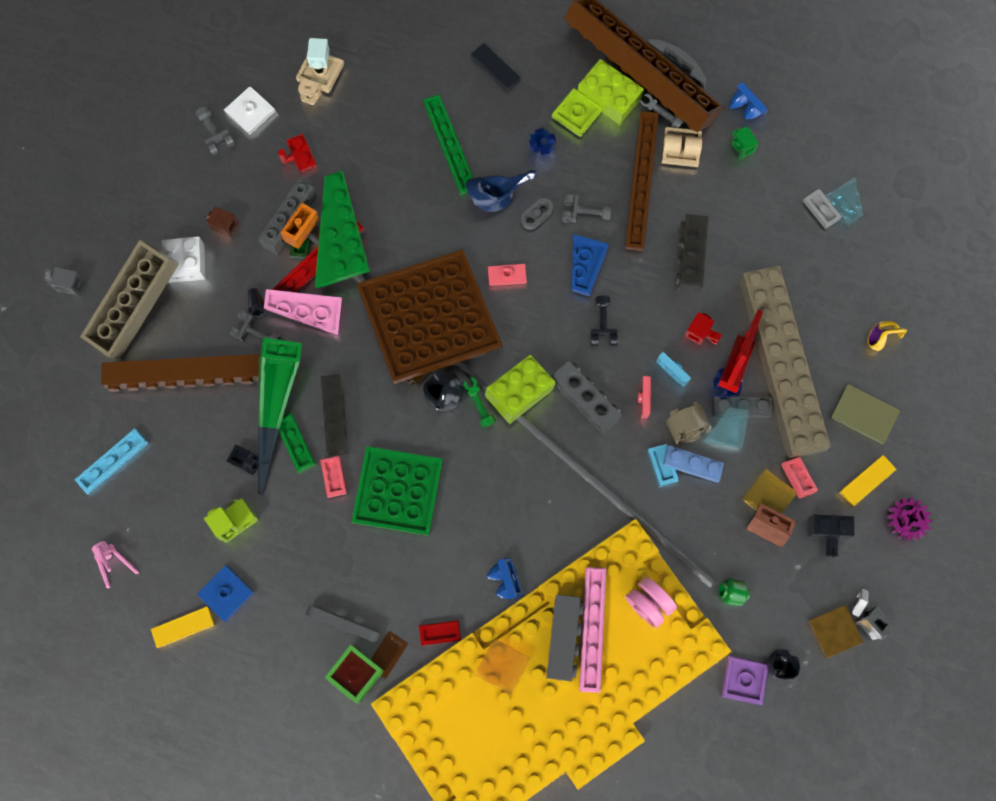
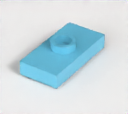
(674, 369)

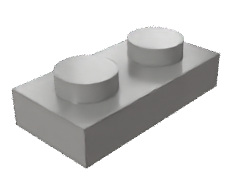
(822, 209)

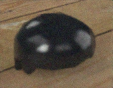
(783, 665)

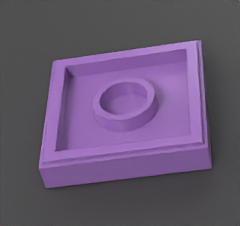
(744, 680)

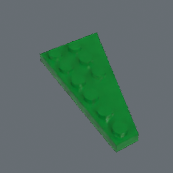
(340, 242)

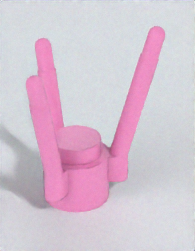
(103, 553)

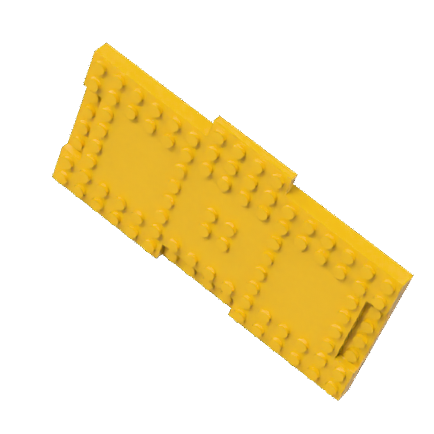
(498, 746)

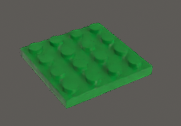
(397, 491)

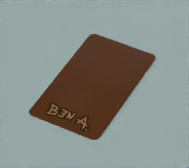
(389, 653)

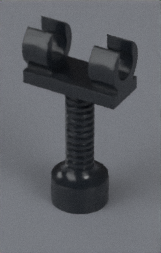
(602, 302)

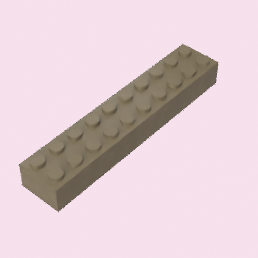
(784, 363)

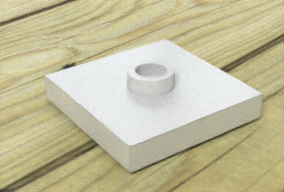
(249, 110)

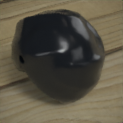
(443, 391)

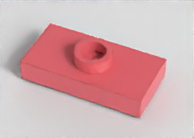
(507, 275)
(644, 396)
(333, 476)
(799, 477)

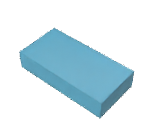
(663, 474)

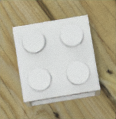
(190, 255)

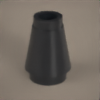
(255, 303)

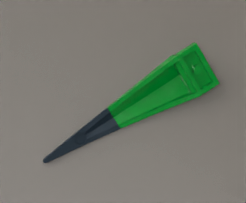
(276, 376)

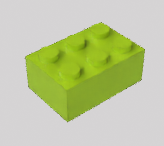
(611, 91)
(519, 389)

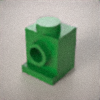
(744, 142)

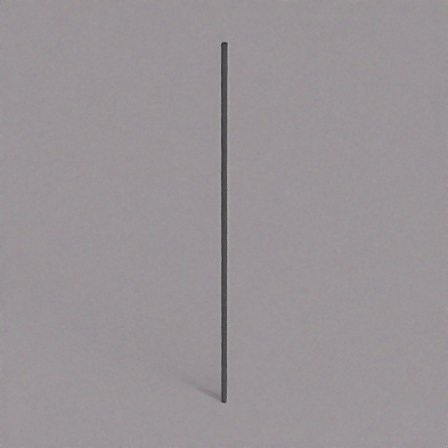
(581, 470)

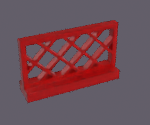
(739, 357)

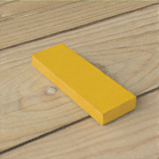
(867, 481)
(182, 627)

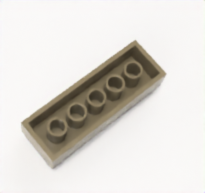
(129, 299)

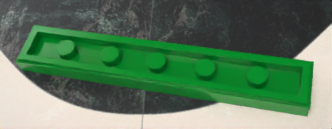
(448, 141)

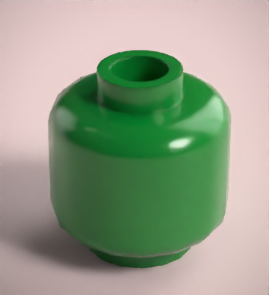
(733, 592)

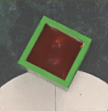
(354, 674)

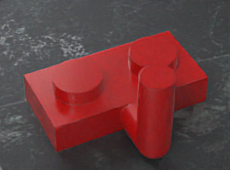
(300, 154)

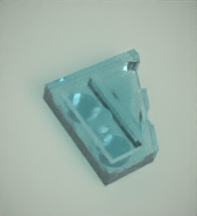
(847, 202)
(730, 429)

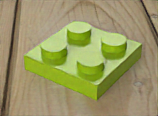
(577, 112)

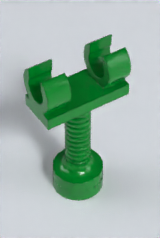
(486, 419)

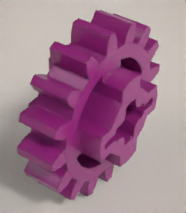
(904, 526)

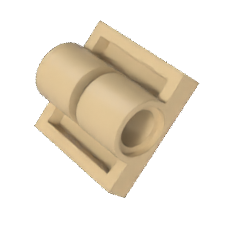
(681, 147)

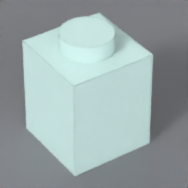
(318, 53)

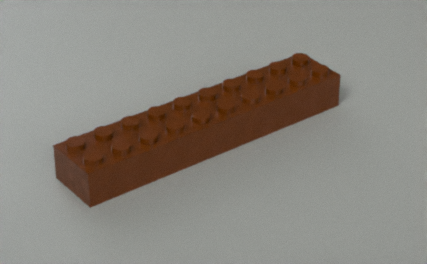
(644, 63)

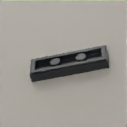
(495, 67)

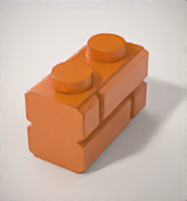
(299, 225)

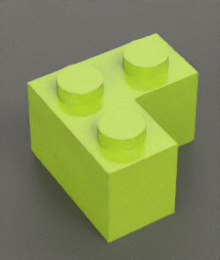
(230, 521)

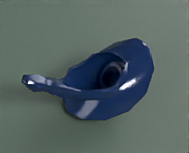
(495, 192)

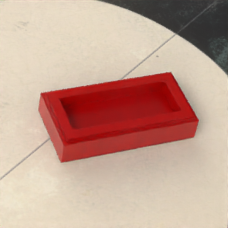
(439, 633)

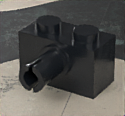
(831, 528)

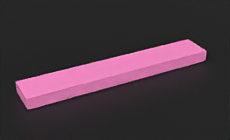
(592, 630)

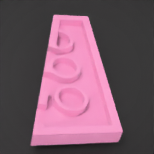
(310, 309)

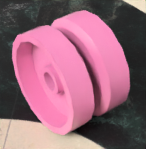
(650, 602)

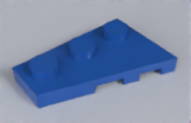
(587, 262)

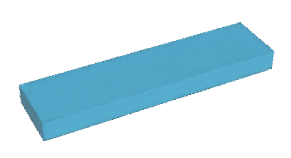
(111, 461)

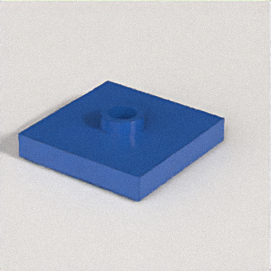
(225, 593)

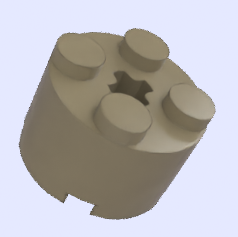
(688, 423)

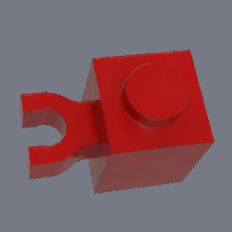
(701, 329)

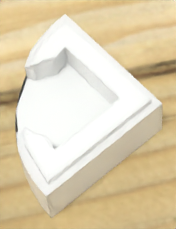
(862, 602)

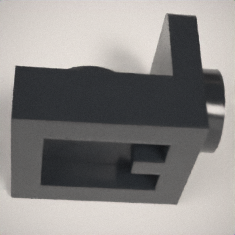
(243, 459)

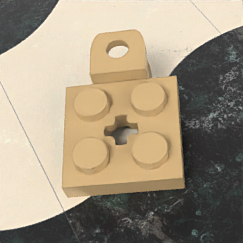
(312, 82)

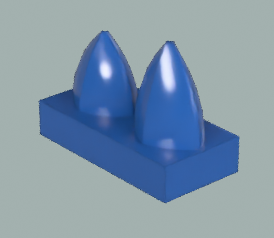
(745, 95)
(505, 571)

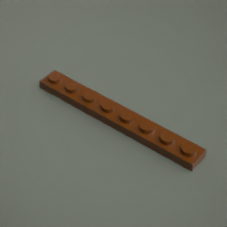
(641, 181)

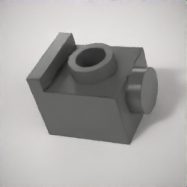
(874, 623)

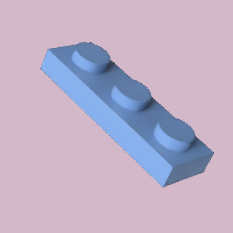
(693, 464)

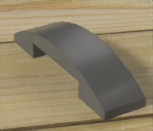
(681, 59)

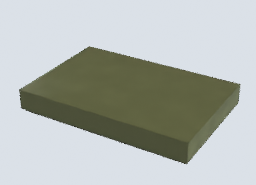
(865, 414)

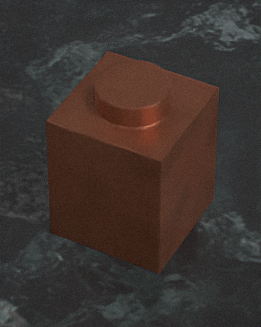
(222, 221)

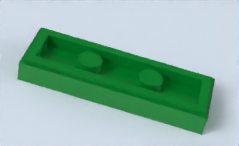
(295, 444)

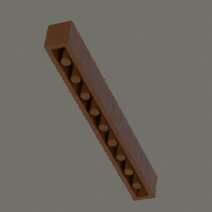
(180, 371)

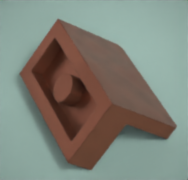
(771, 525)

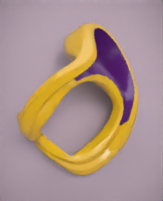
(878, 336)

